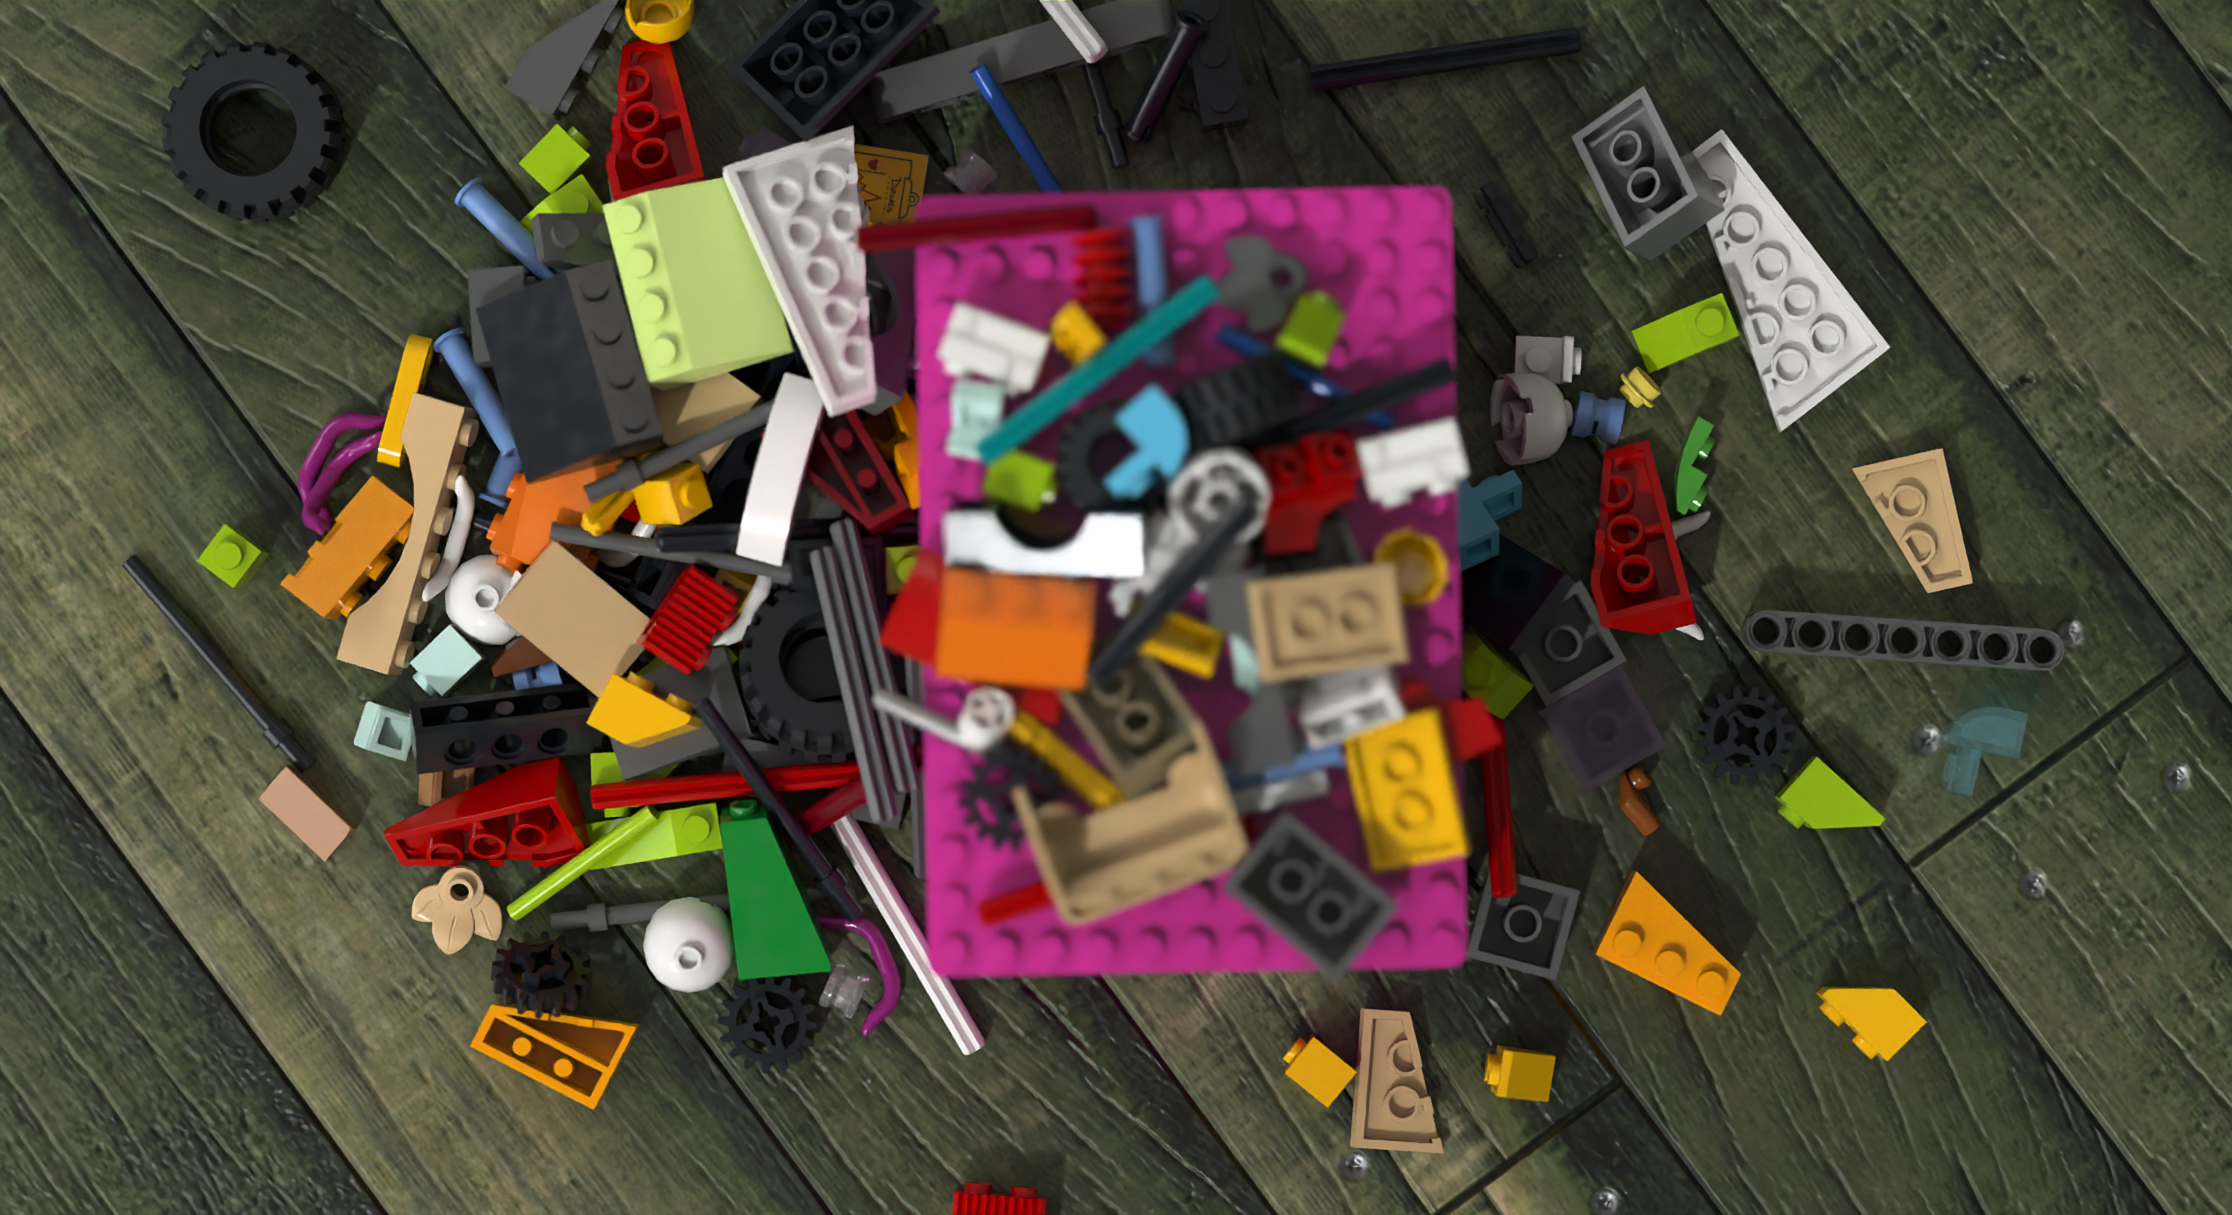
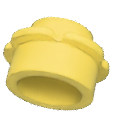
(1639, 388)

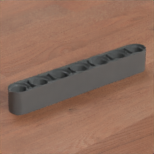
(1014, 58)
(1924, 646)

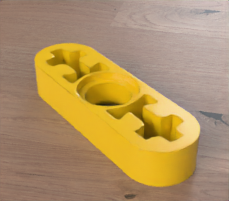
(410, 379)

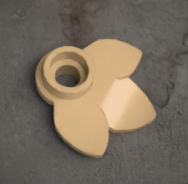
(456, 916)

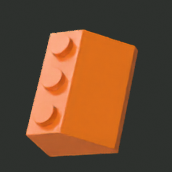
(1014, 629)

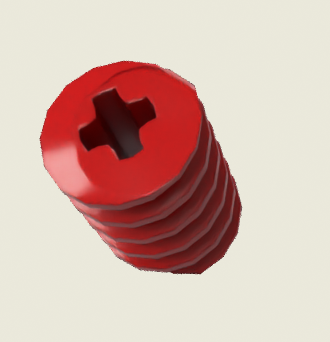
(1102, 277)

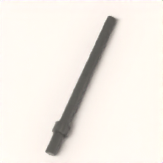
(631, 474)
(647, 547)
(599, 916)

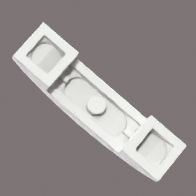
(780, 470)

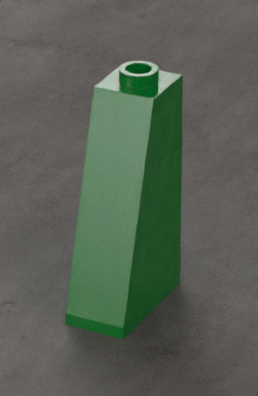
(769, 905)

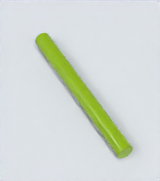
(583, 862)

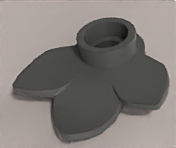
(1252, 285)

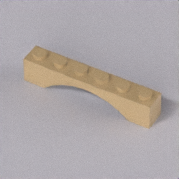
(436, 443)

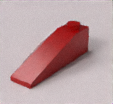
(652, 127)
(1636, 557)
(514, 816)

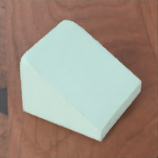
(384, 731)

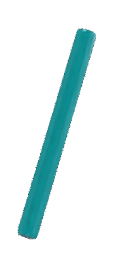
(1096, 370)

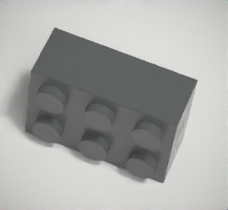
(1310, 896)

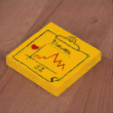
(890, 182)

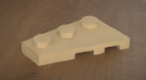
(1921, 514)
(1390, 1087)

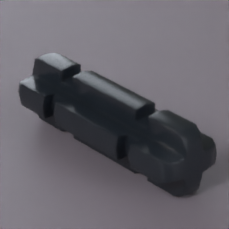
(1505, 224)

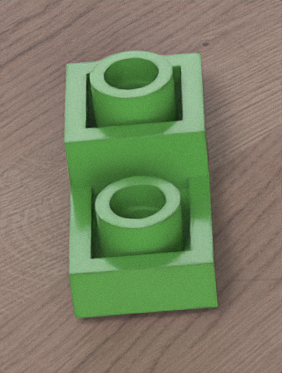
(1688, 481)

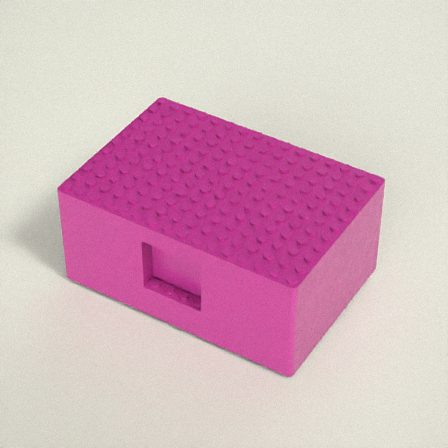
(1393, 274)

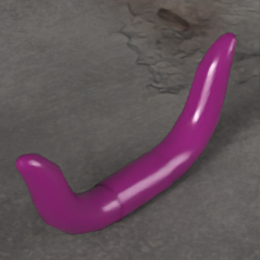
(322, 447)
(330, 478)
(884, 962)

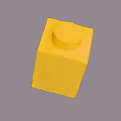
(673, 495)
(1317, 1069)

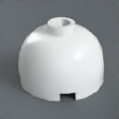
(1531, 417)
(1209, 484)
(472, 597)
(689, 944)

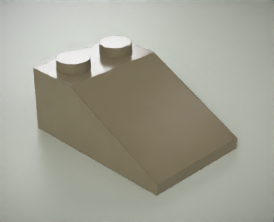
(1134, 723)

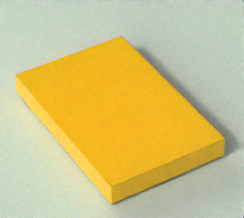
(1406, 792)

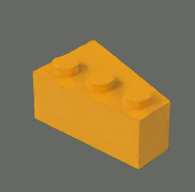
(353, 551)
(1663, 947)
(564, 1052)

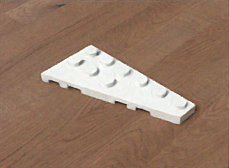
(803, 225)
(1790, 304)

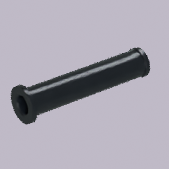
(1166, 74)

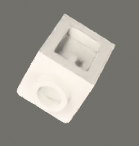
(1548, 357)
(1124, 589)

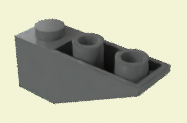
(558, 61)

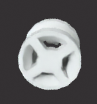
(991, 707)

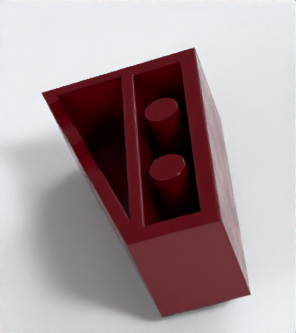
(854, 475)

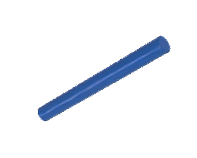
(1015, 130)
(1302, 375)

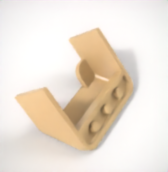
(1139, 845)

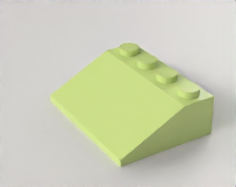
(694, 284)

